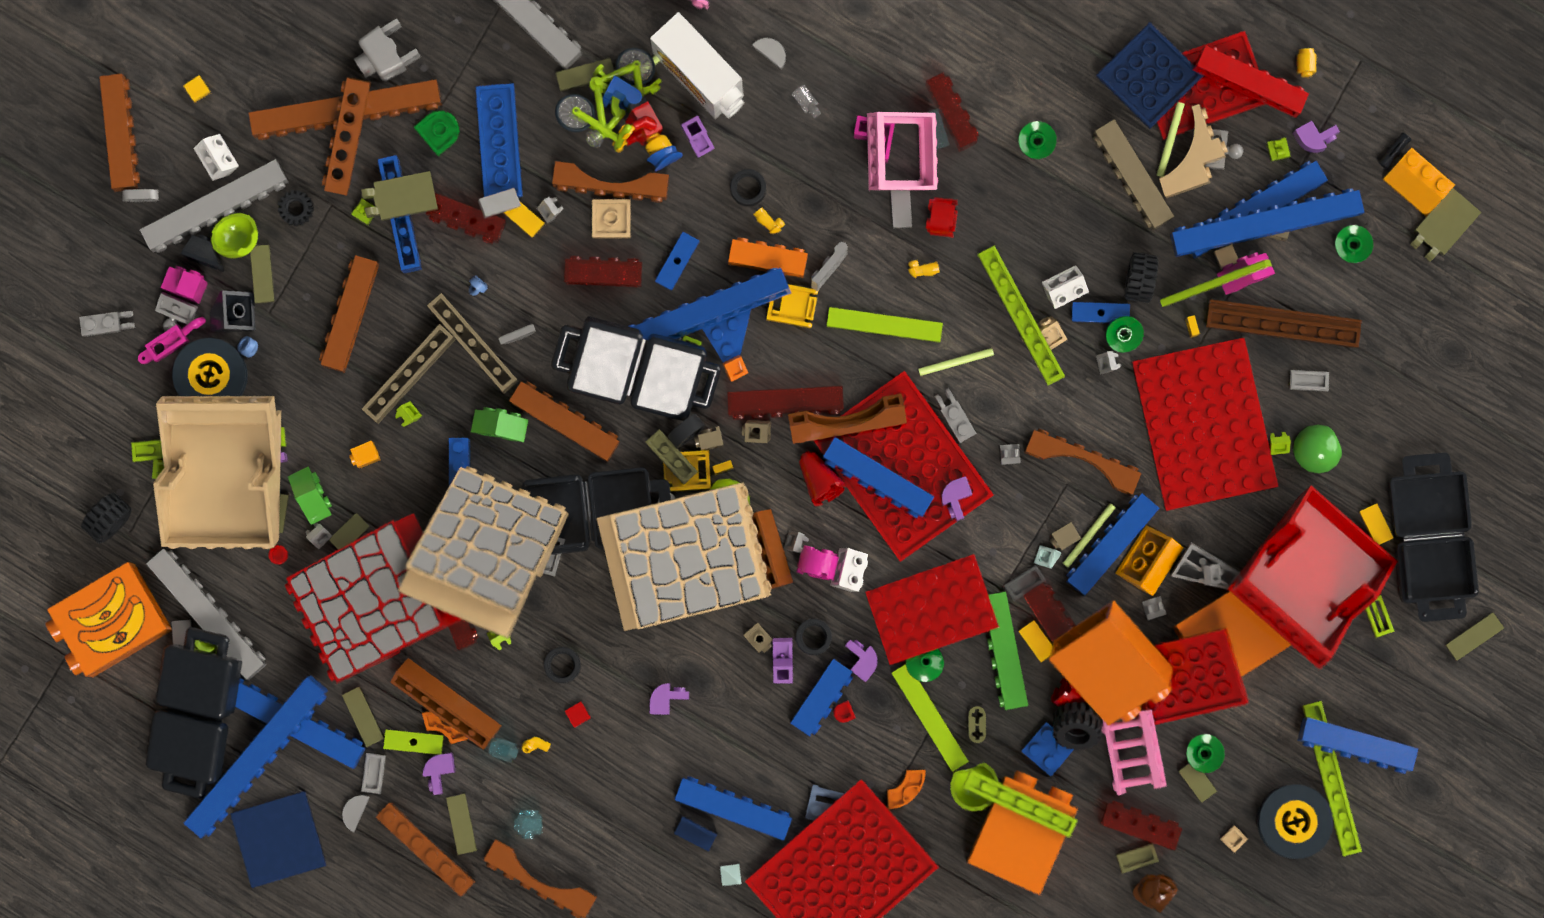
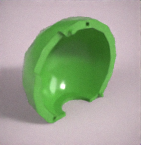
(1317, 449)

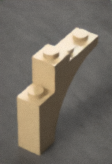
(1203, 150)

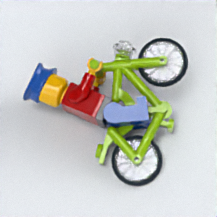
(627, 102)

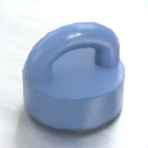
(478, 284)
(247, 346)

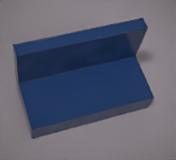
(695, 833)

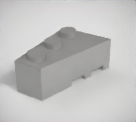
(1197, 557)

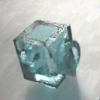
(503, 749)
(529, 823)

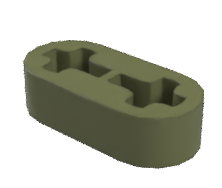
(982, 724)

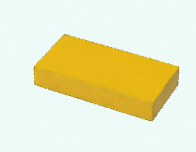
(525, 219)
(1376, 524)
(1036, 641)

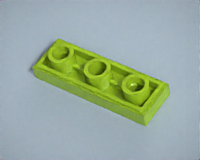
(402, 741)

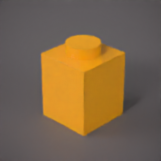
(364, 454)

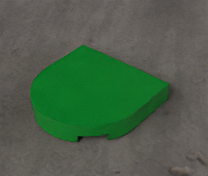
(439, 130)

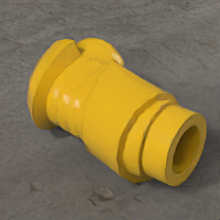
(767, 221)
(923, 270)

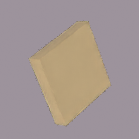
(611, 218)

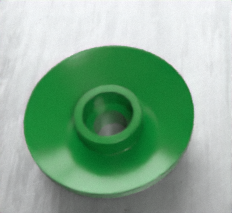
(1041, 131)
(1363, 242)
(1127, 341)
(928, 672)
(1214, 750)

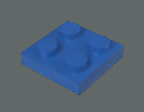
(1045, 750)

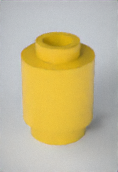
(1306, 62)

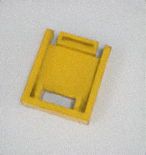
(795, 307)
(694, 483)

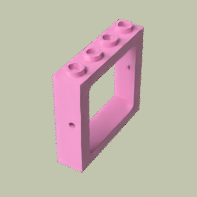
(927, 150)

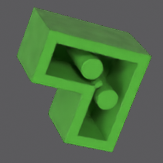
(499, 424)
(309, 495)

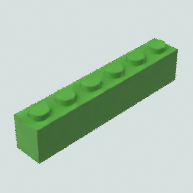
(1006, 657)

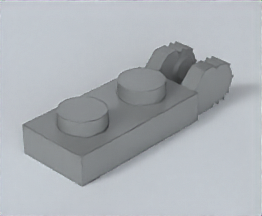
(829, 266)
(104, 323)
(956, 417)

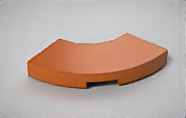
(434, 723)
(907, 789)

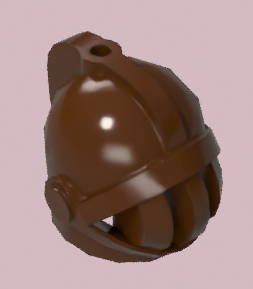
(1155, 891)

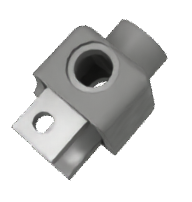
(381, 53)

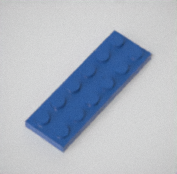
(499, 139)

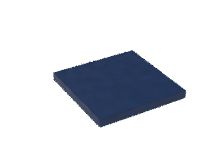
(1149, 75)
(278, 839)

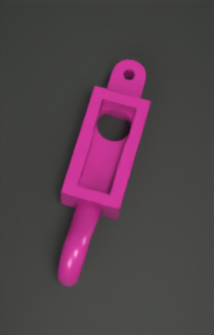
(171, 339)

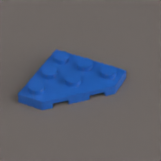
(728, 335)

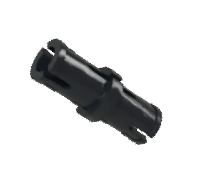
(1394, 150)

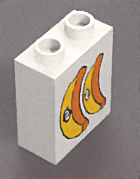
(698, 67)

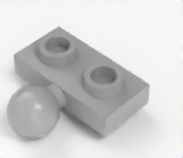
(1235, 150)
(175, 309)

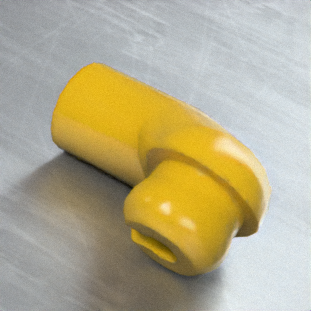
(534, 743)

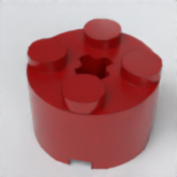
(943, 217)

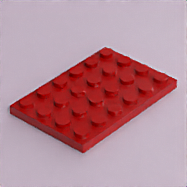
(1215, 97)
(932, 609)
(1202, 677)

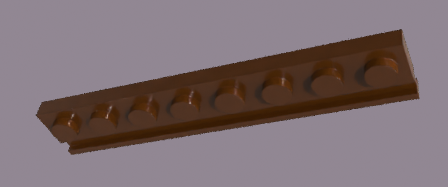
(1283, 323)

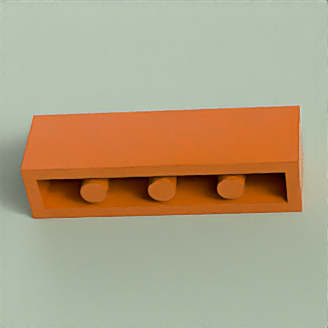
(765, 257)

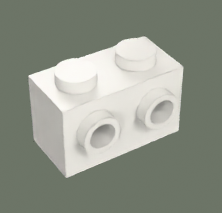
(216, 157)
(1065, 287)
(850, 570)

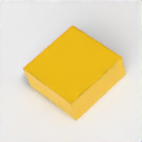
(197, 88)
(1192, 326)
(723, 467)

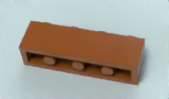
(772, 550)

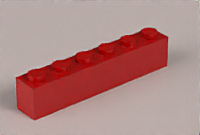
(1251, 81)

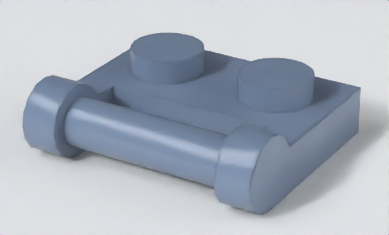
(816, 808)

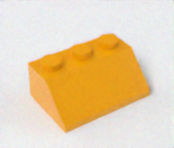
(1418, 182)
(1149, 560)

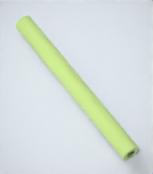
(1170, 139)
(956, 361)
(1089, 535)

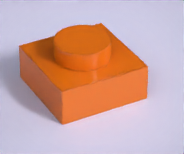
(735, 368)

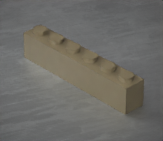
(1133, 175)
(472, 343)
(408, 374)

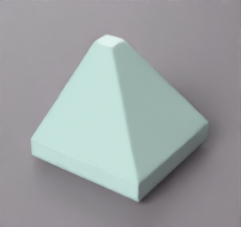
(1046, 556)
(730, 875)

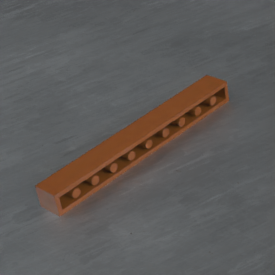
(323, 112)

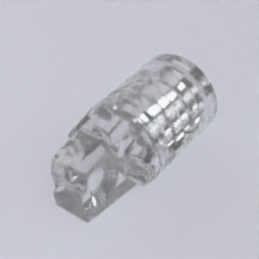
(806, 101)

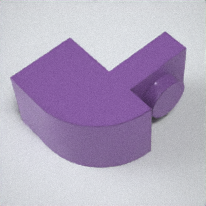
(697, 136)
(1311, 140)
(953, 493)
(782, 660)
(868, 660)
(661, 698)
(435, 767)

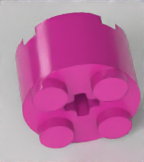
(817, 563)

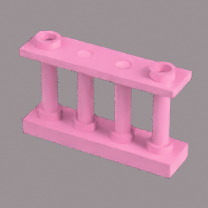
(1152, 758)

